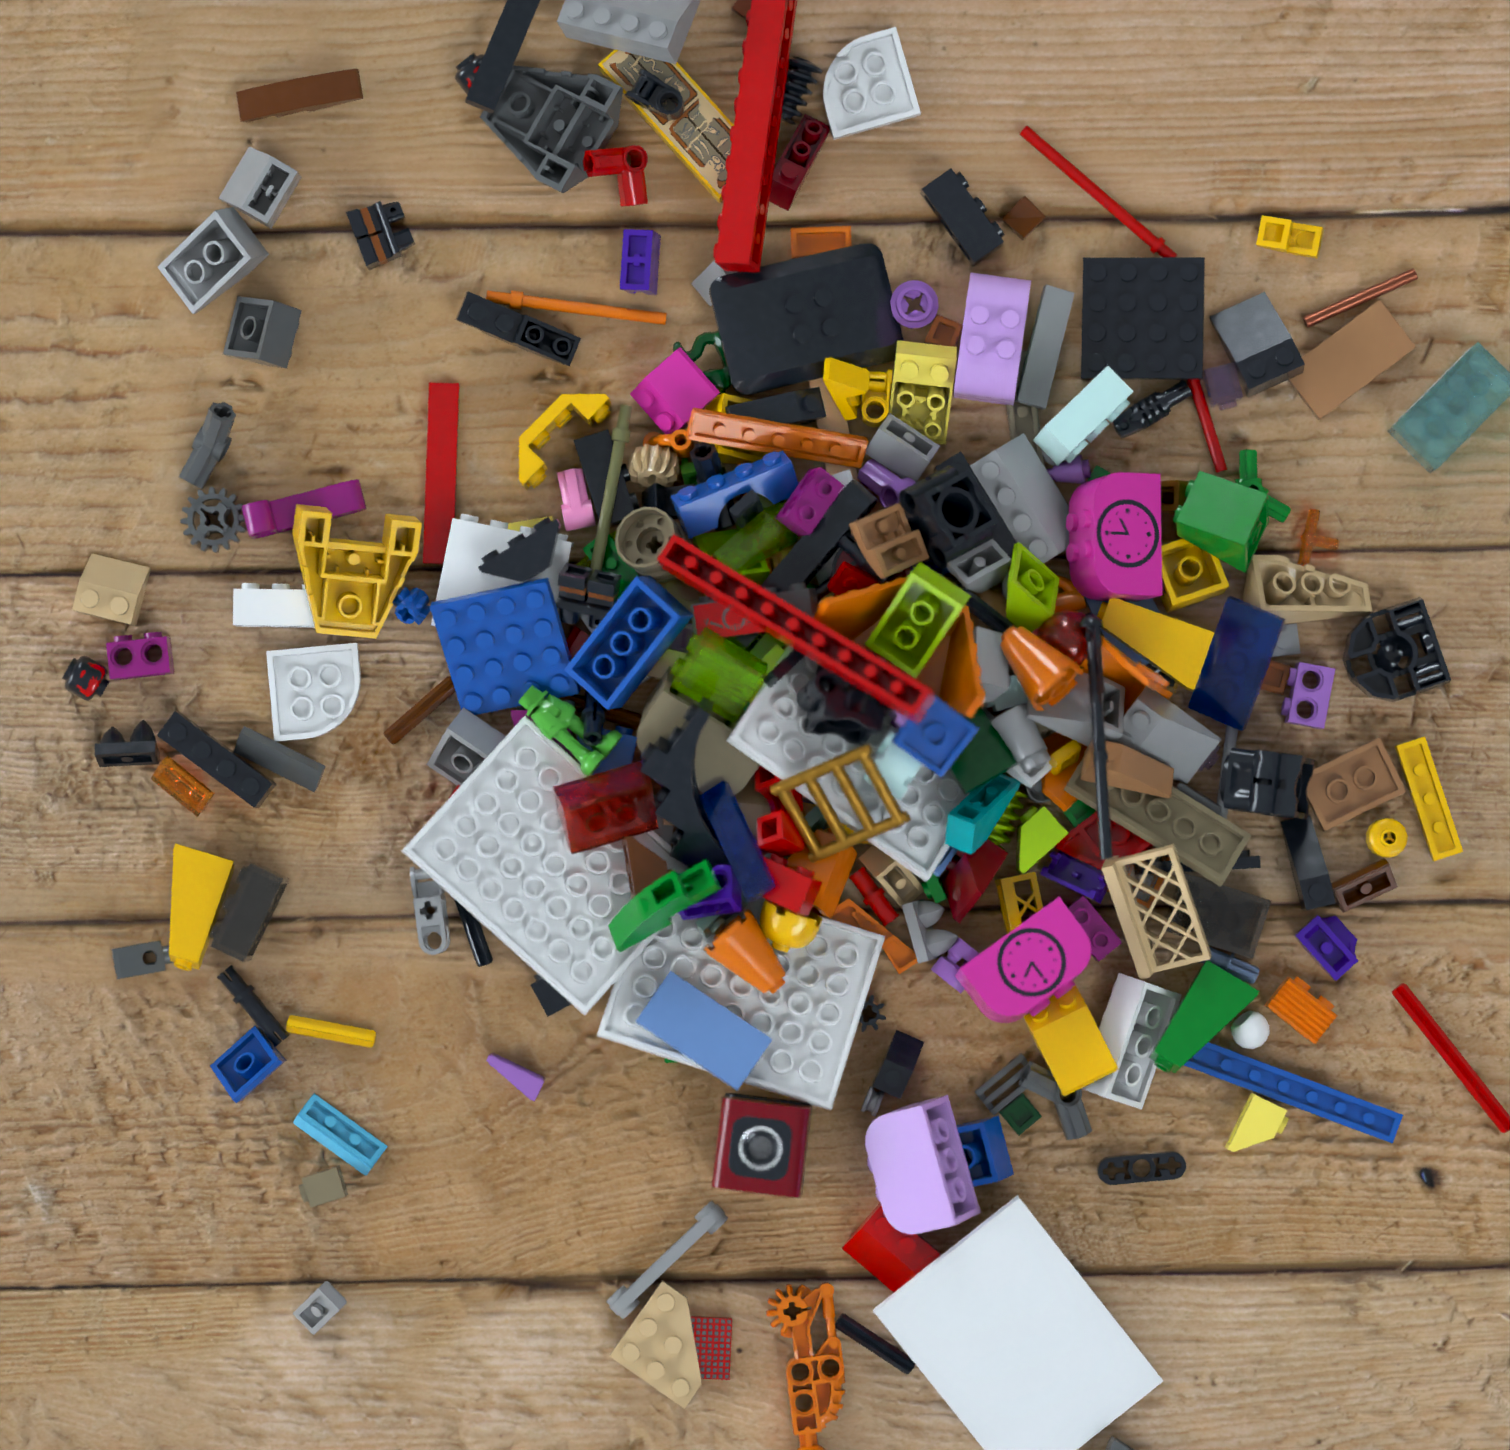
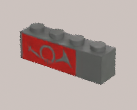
(727, 623)

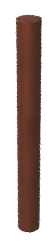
(1360, 298)

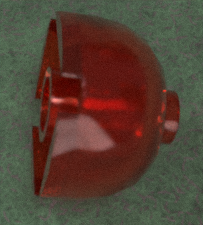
(1064, 635)

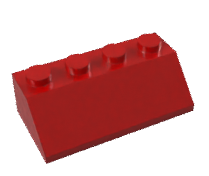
(888, 1252)

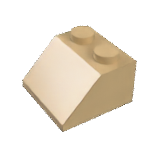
(111, 589)

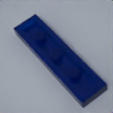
(737, 841)

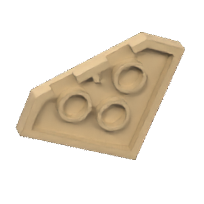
(663, 1346)

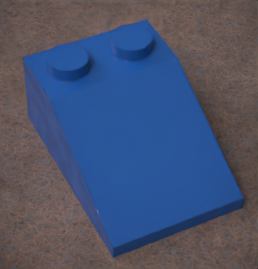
(985, 1150)

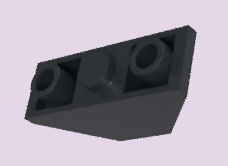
(526, 555)

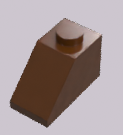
(642, 865)

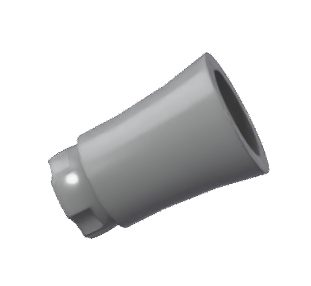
(1022, 738)

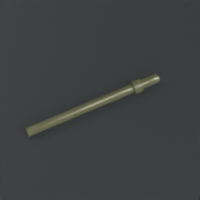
(620, 436)

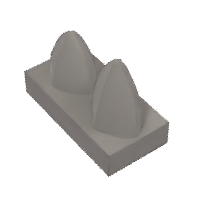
(927, 942)

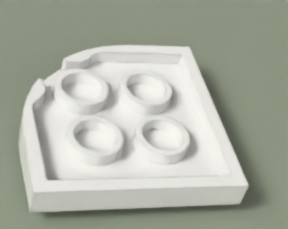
(869, 85)
(312, 689)

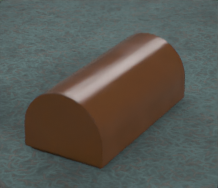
(1363, 885)

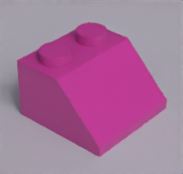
(673, 391)

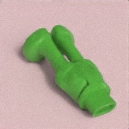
(553, 719)

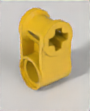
(878, 394)

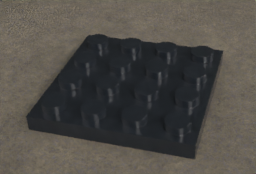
(1143, 317)

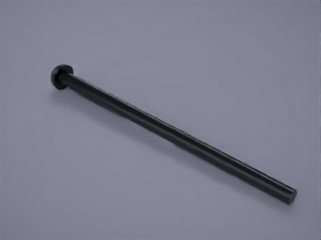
(1096, 689)

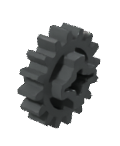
(203, 530)

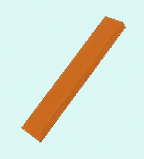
(776, 436)

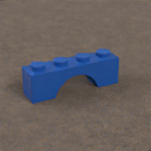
(701, 505)

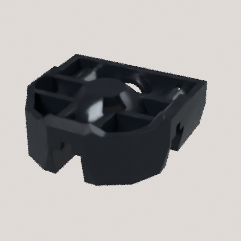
(1393, 646)

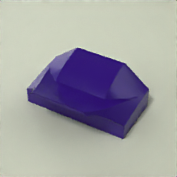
(1329, 944)

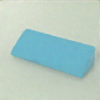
(339, 1134)

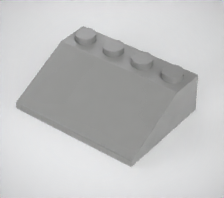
(631, 26)

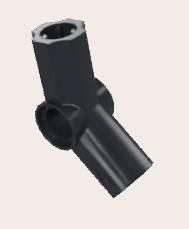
(707, 464)

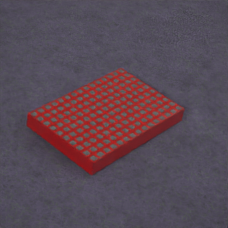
(713, 1346)

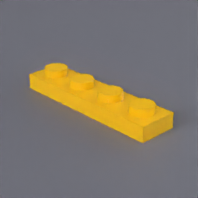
(1428, 798)

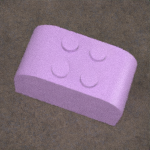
(991, 339)
(920, 1167)

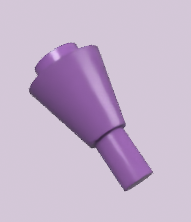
(1071, 472)

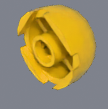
(786, 927)

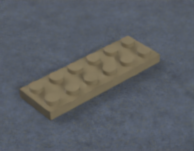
(1199, 834)

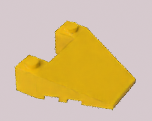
(351, 580)

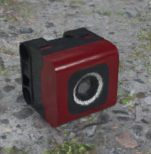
(762, 1145)

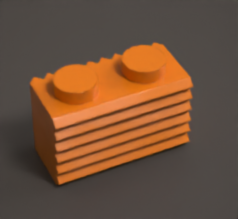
(1301, 1009)

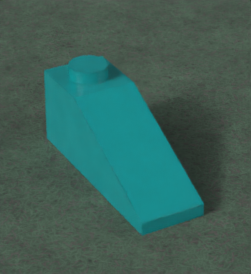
(979, 813)

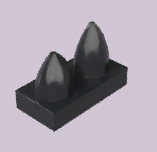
(139, 751)

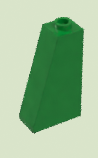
(1203, 1012)

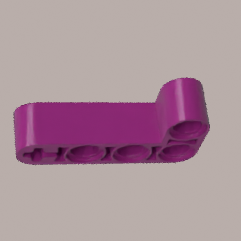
(277, 516)

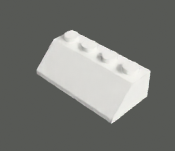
(1131, 1030)

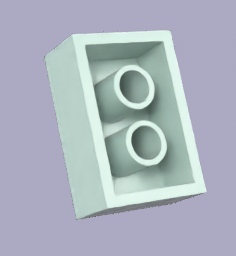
(1084, 417)

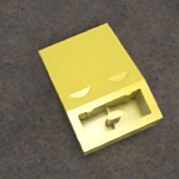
(923, 387)

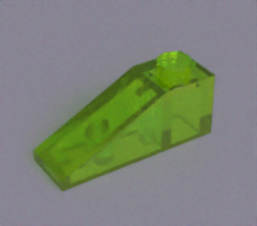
(756, 540)

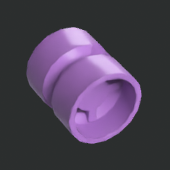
(946, 966)

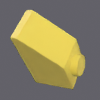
(1256, 1123)

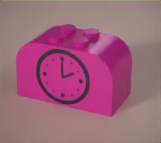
(1116, 537)
(1028, 965)

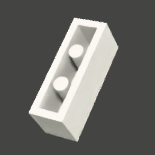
(271, 606)

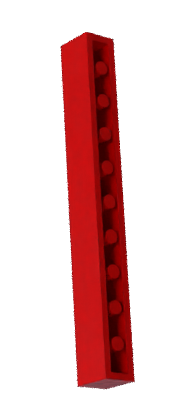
(754, 135)
(796, 629)

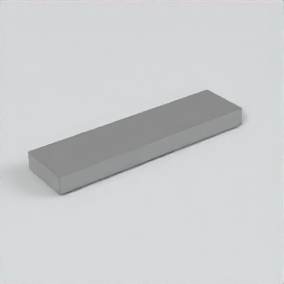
(1044, 347)

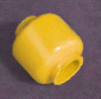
(1376, 841)

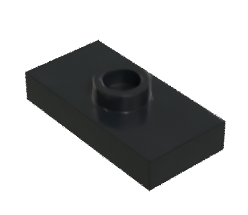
(746, 509)

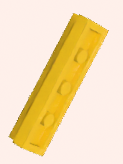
(1009, 903)

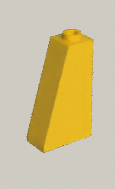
(1161, 640)
(196, 901)

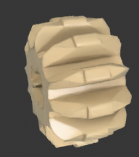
(653, 465)

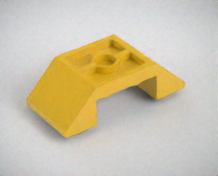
(589, 406)

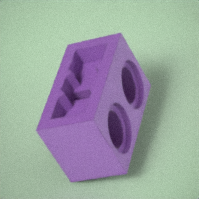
(1317, 698)

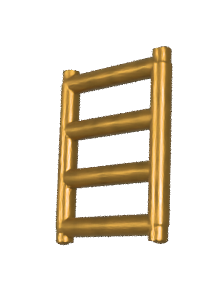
(837, 765)

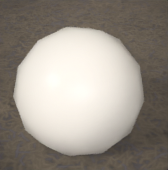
(1250, 1030)

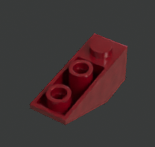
(797, 161)

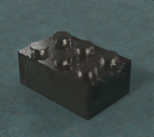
(248, 911)
(1227, 915)

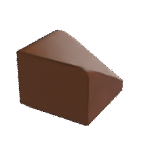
(1023, 218)

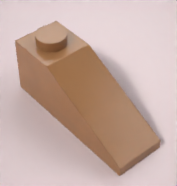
(1130, 770)

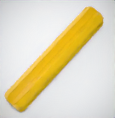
(331, 1031)

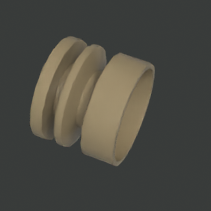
(643, 538)

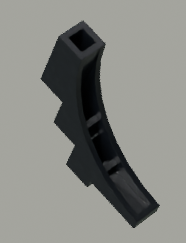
(673, 766)

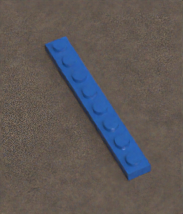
(1296, 1091)

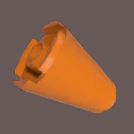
(1039, 667)
(748, 953)

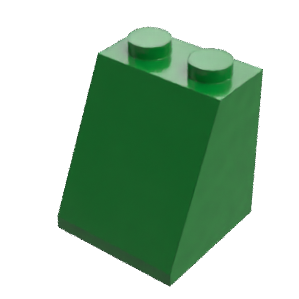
(1223, 518)

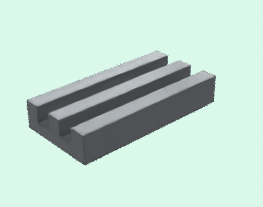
(987, 1100)

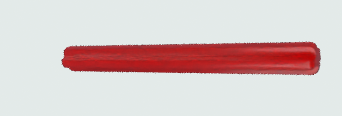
(1452, 1057)

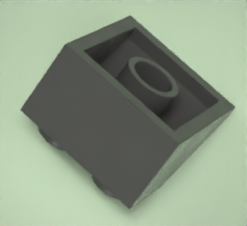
(262, 331)

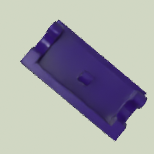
(640, 261)
(1076, 876)

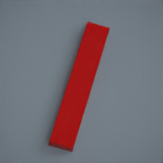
(440, 469)

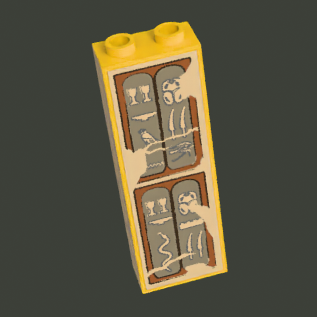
(698, 136)

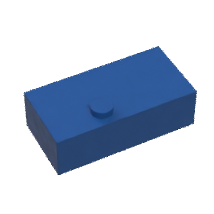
(628, 642)

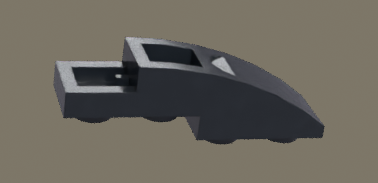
(518, 329)

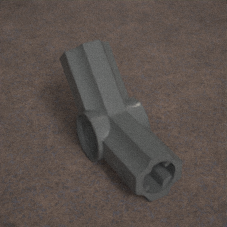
(209, 444)
(1070, 1111)

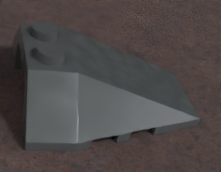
(554, 119)

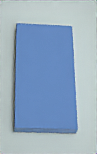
(703, 1031)

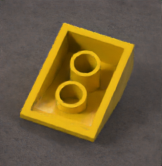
(1071, 1042)

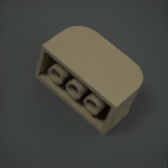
(715, 757)

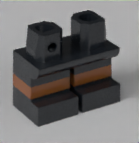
(375, 233)
(586, 593)

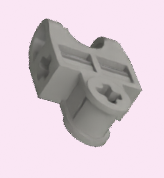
(427, 895)

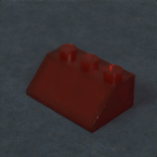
(606, 807)

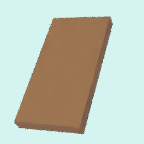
(1351, 359)

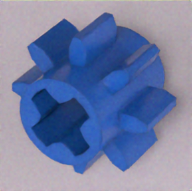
(411, 605)

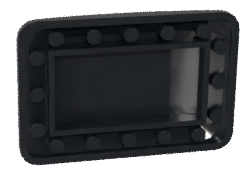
(801, 311)

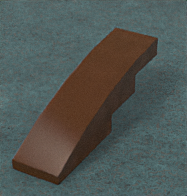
(299, 95)

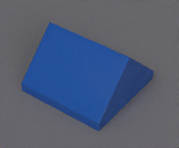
(247, 1064)

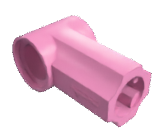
(576, 506)

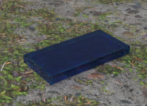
(1236, 663)

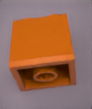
(831, 871)

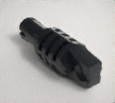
(1150, 409)

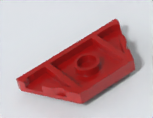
(1084, 842)

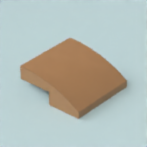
(888, 541)

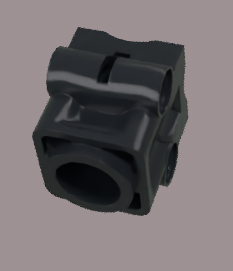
(948, 514)
(841, 707)
(1266, 783)

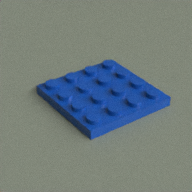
(503, 645)

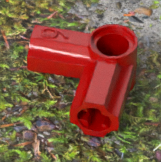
(614, 162)

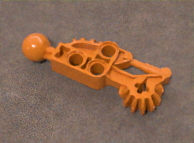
(824, 1389)

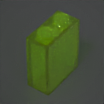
(719, 673)

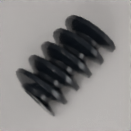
(797, 79)

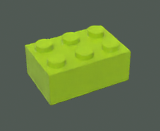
(917, 620)

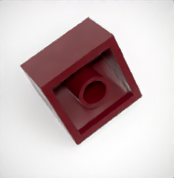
(970, 877)

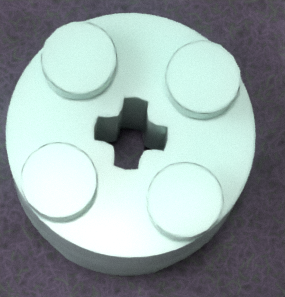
(895, 765)

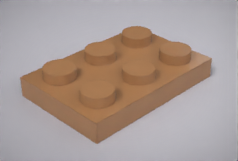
(1353, 784)

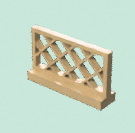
(1130, 911)

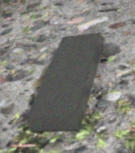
(279, 759)

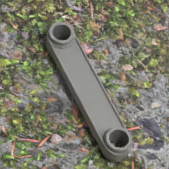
(708, 1219)

